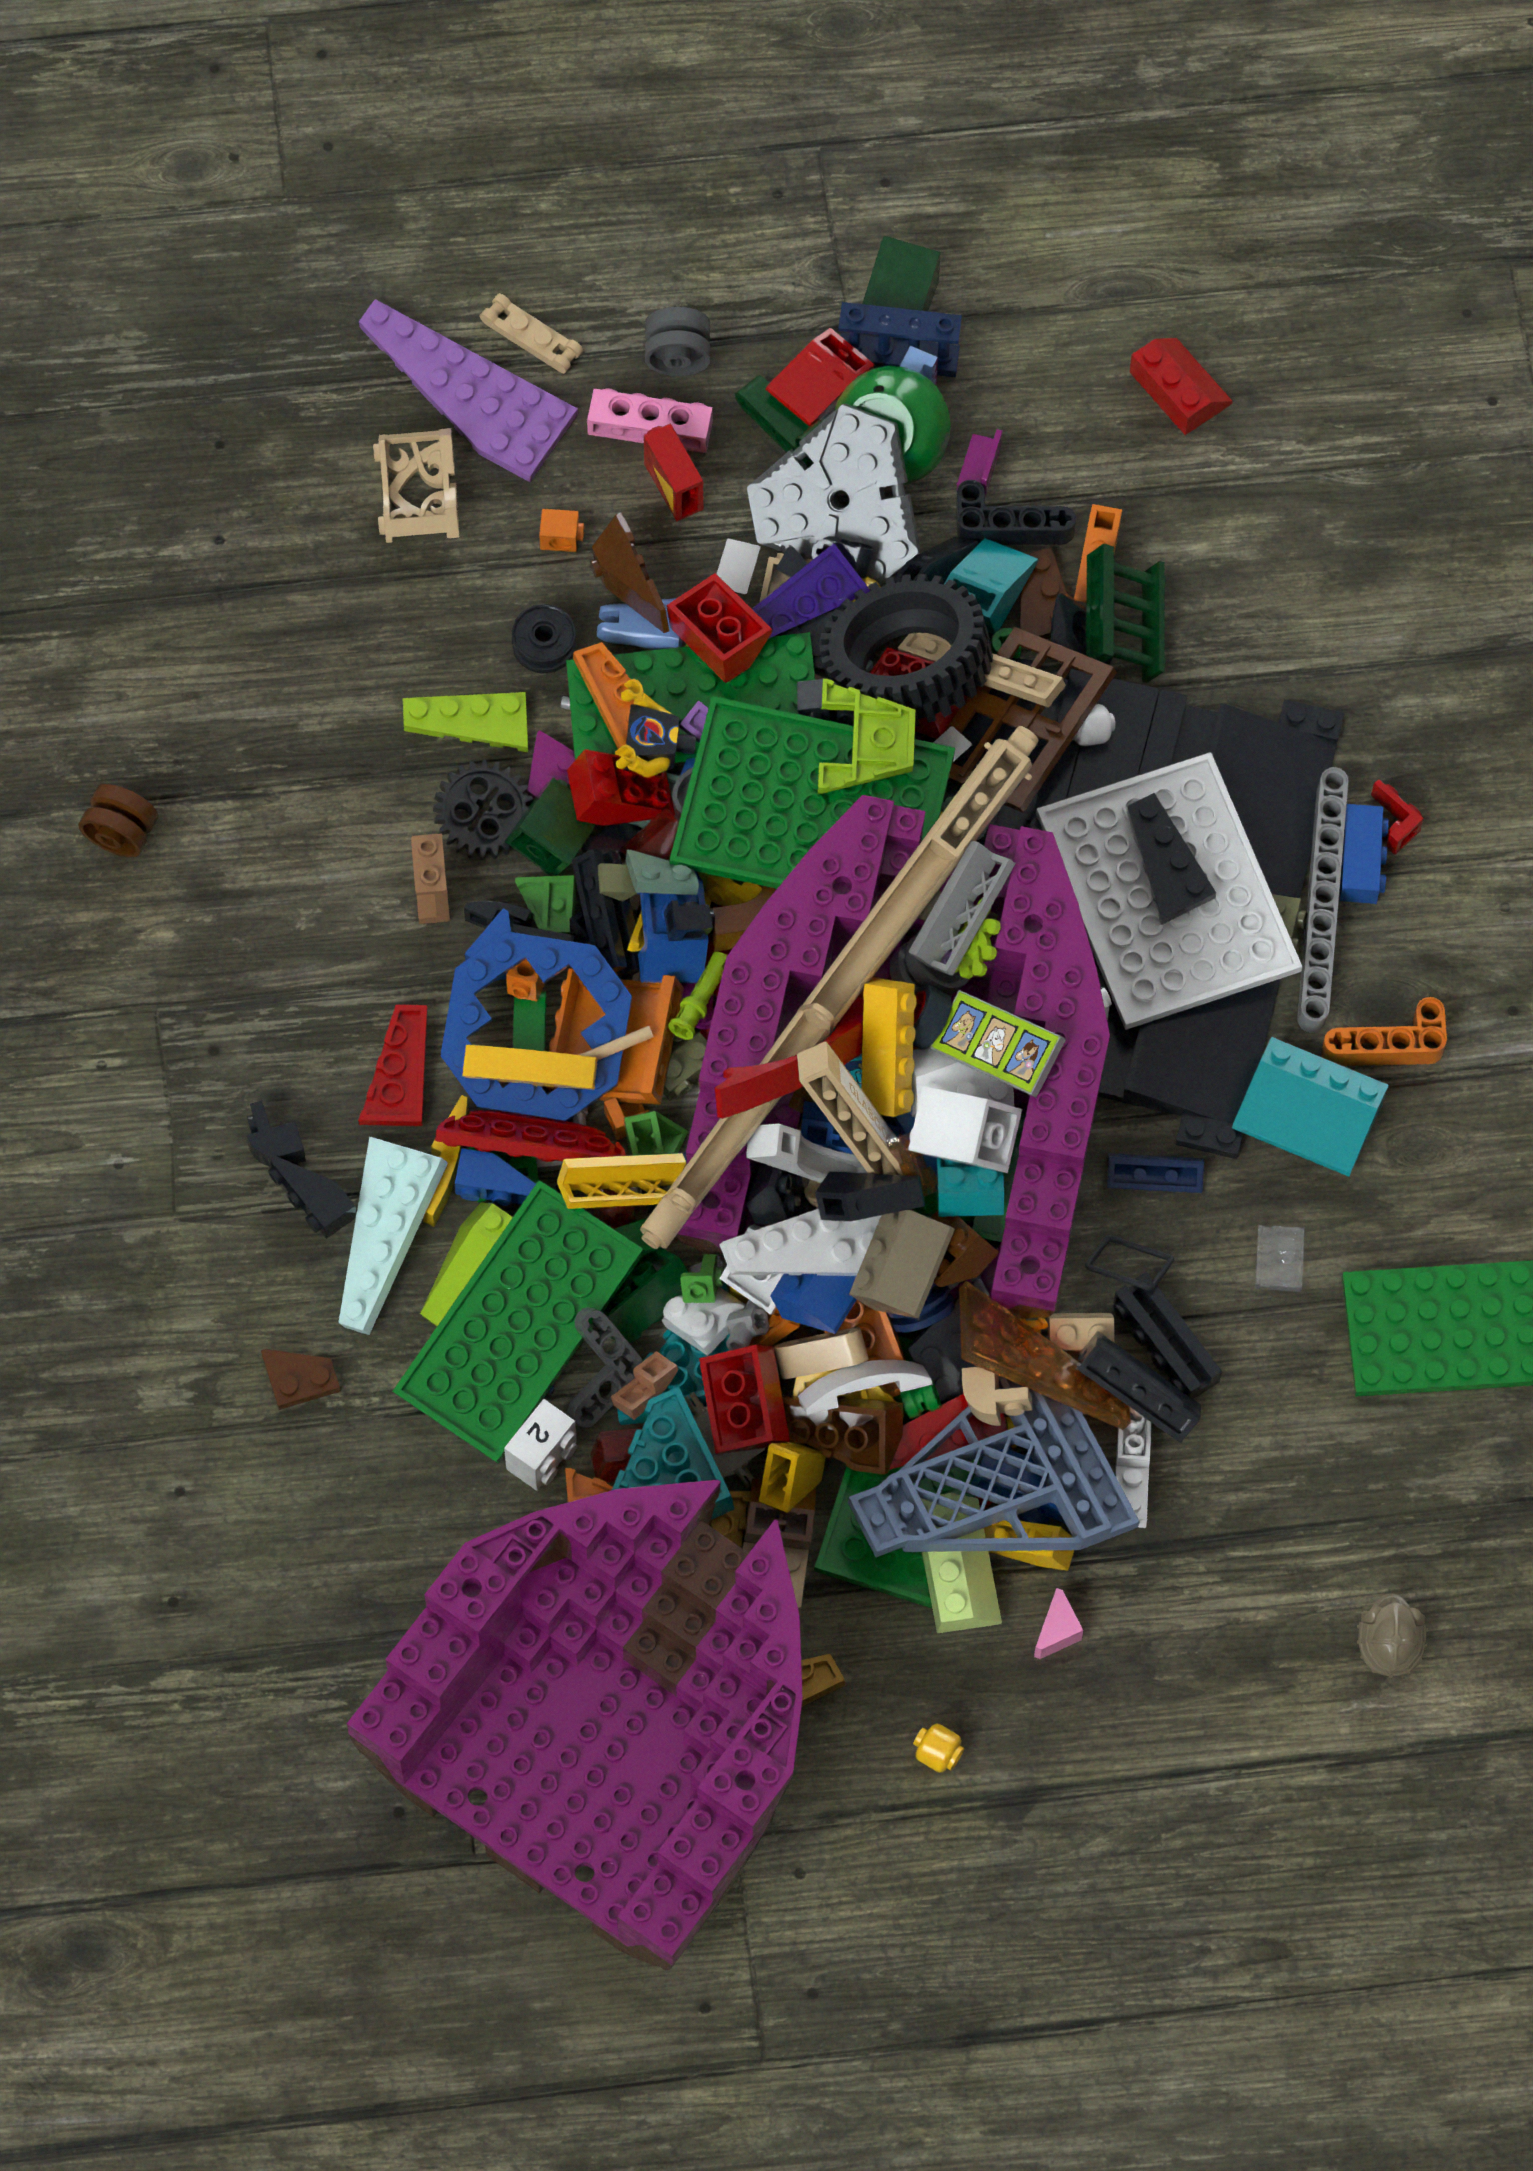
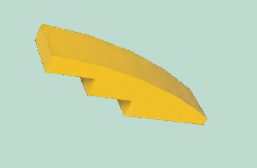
(530, 1067)
(447, 1181)

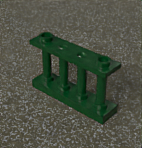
(1102, 621)

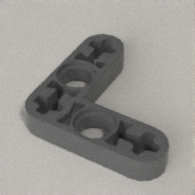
(612, 1371)

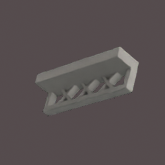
(957, 906)

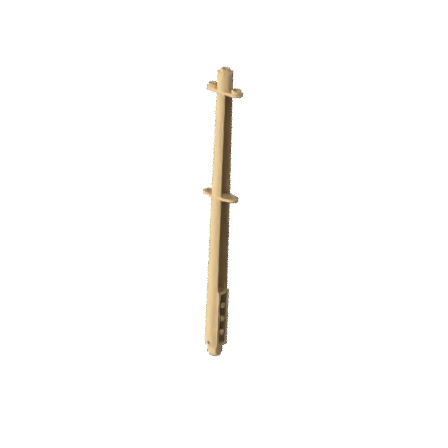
(857, 963)

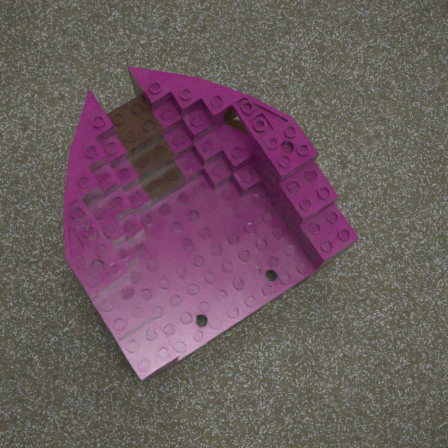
(609, 1702)

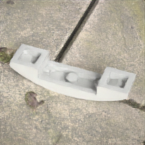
(824, 1392)

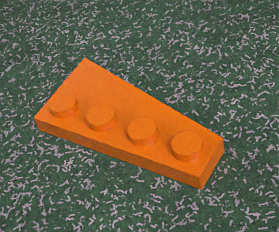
(605, 682)

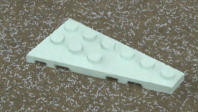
(389, 1211)

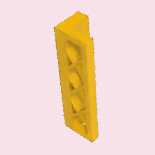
(618, 1175)

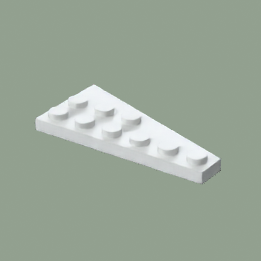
(801, 1247)

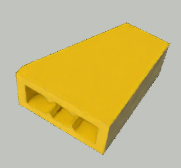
(790, 1474)

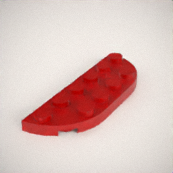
(526, 1136)

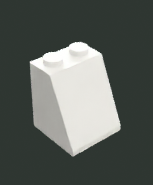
(965, 1129)

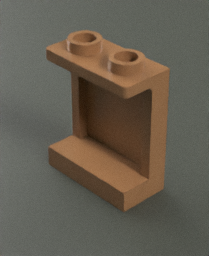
(430, 878)

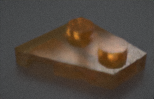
(914, 1163)

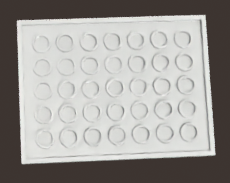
(1199, 955)

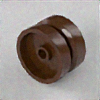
(118, 820)

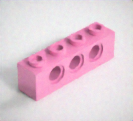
(633, 425)

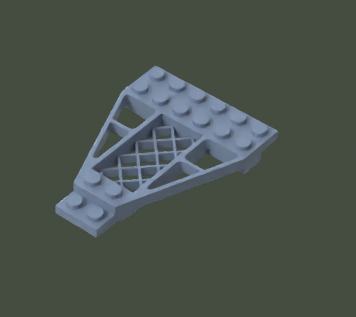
(1062, 1454)

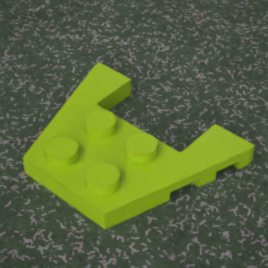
(880, 739)

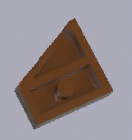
(299, 1377)

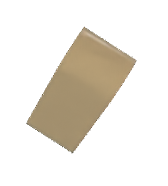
(821, 1353)

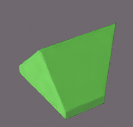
(653, 1134)

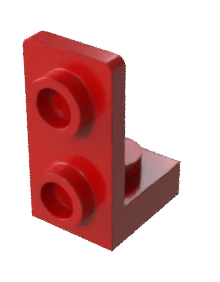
(1408, 816)

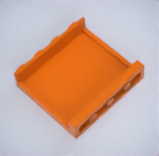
(642, 1065)

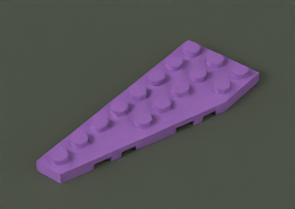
(488, 405)

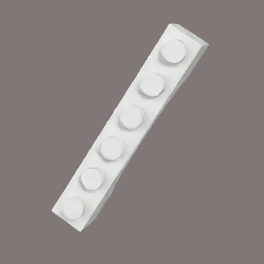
(791, 1152)

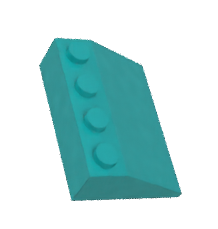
(1310, 1106)

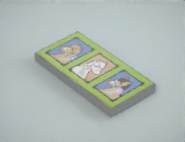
(998, 1044)

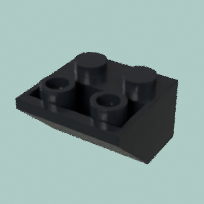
(775, 1195)

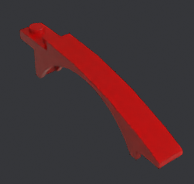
(762, 1083)

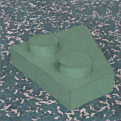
(656, 875)

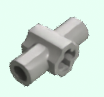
(745, 1325)

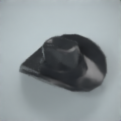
(1069, 624)

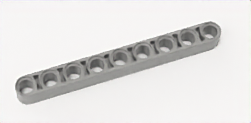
(1319, 912)

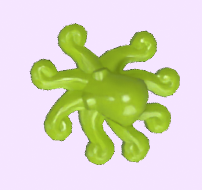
(979, 949)

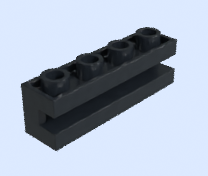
(606, 919)
(1167, 1338)
(1139, 1387)

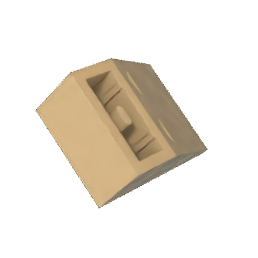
(1074, 1330)

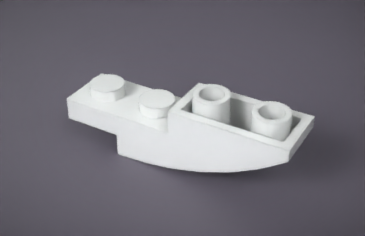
(1134, 1462)

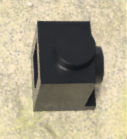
(688, 921)

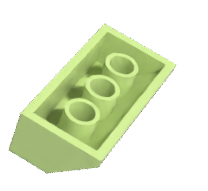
(961, 1581)

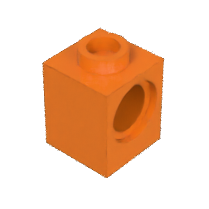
(560, 530)
(524, 982)

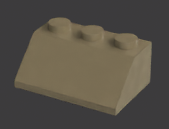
(901, 1263)

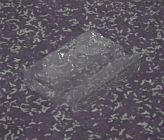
(1279, 1258)

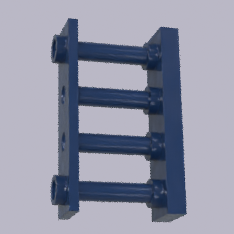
(905, 324)

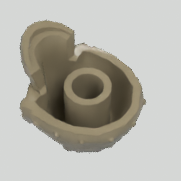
(1392, 1636)

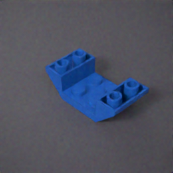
(664, 957)

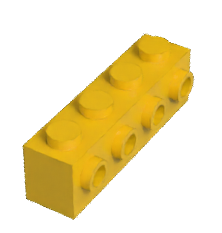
(888, 1045)

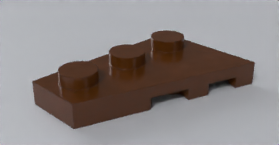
(1040, 594)

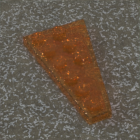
(1017, 1352)

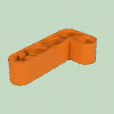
(1384, 1037)

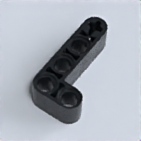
(1014, 517)

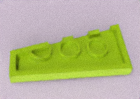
(479, 717)

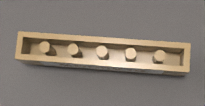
(848, 1109)

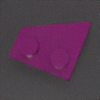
(548, 761)

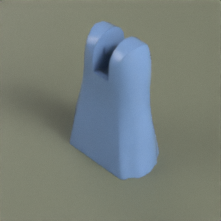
(629, 628)

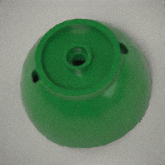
(915, 407)

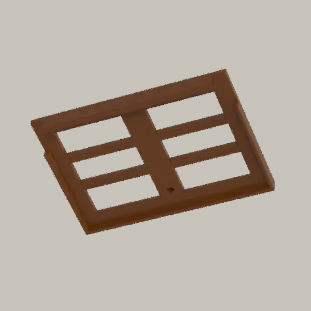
(1007, 712)

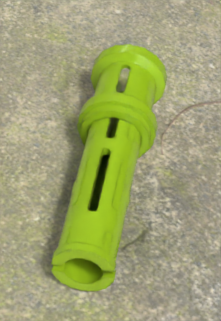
(694, 1006)

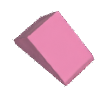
(1060, 1627)

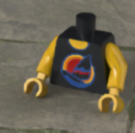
(650, 735)

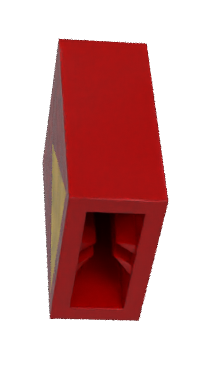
(673, 471)

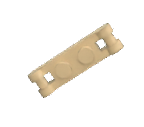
(531, 334)

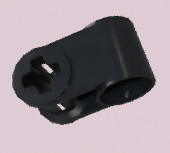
(856, 553)

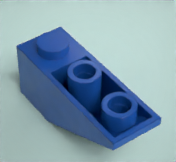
(490, 1178)

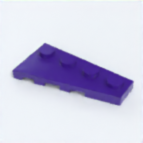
(811, 591)

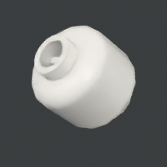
(1096, 727)

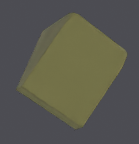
(615, 881)

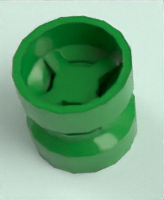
(921, 1399)

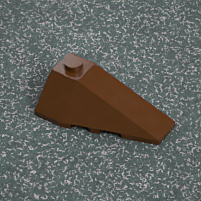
(856, 1432)

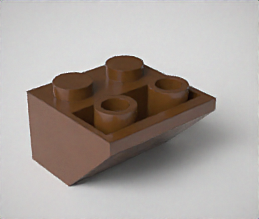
(965, 1255)
(794, 1526)

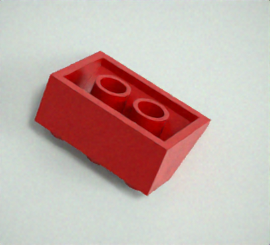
(1178, 383)
(719, 627)
(744, 1399)

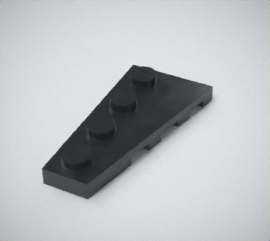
(1171, 868)

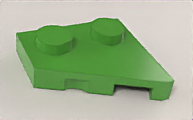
(550, 900)

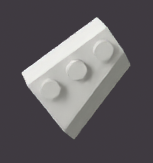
(946, 1074)

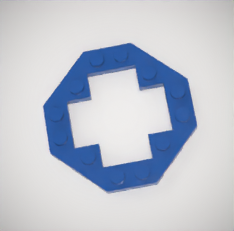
(547, 959)

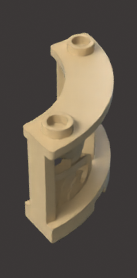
(408, 518)

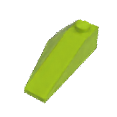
(465, 1255)

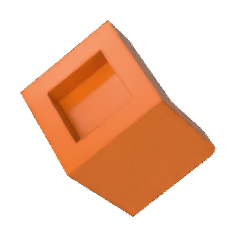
(615, 1115)

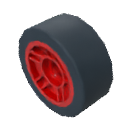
(930, 1014)

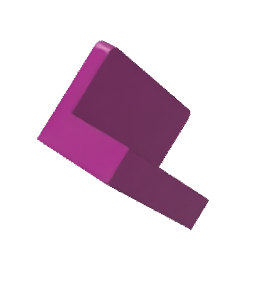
(981, 459)

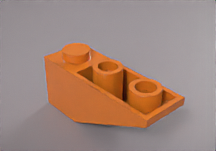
(1101, 529)

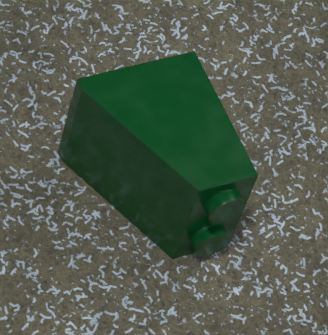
(903, 276)
(549, 829)

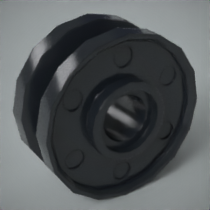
(538, 622)

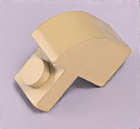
(988, 1401)

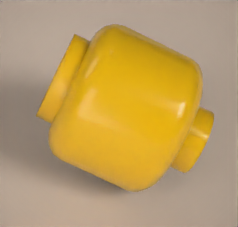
(938, 1748)

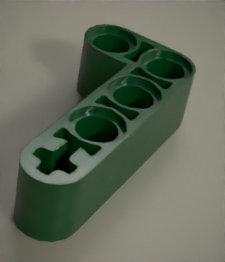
(773, 416)

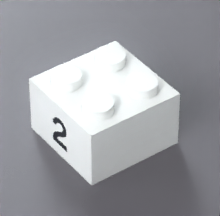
(541, 1445)

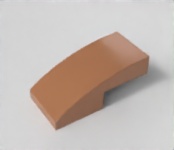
(650, 1380)

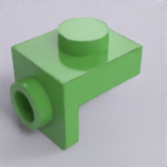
(702, 1285)

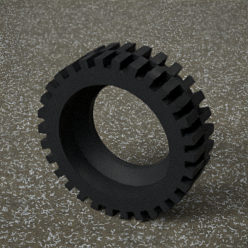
(904, 610)

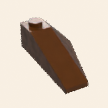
(626, 573)

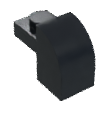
(278, 1141)

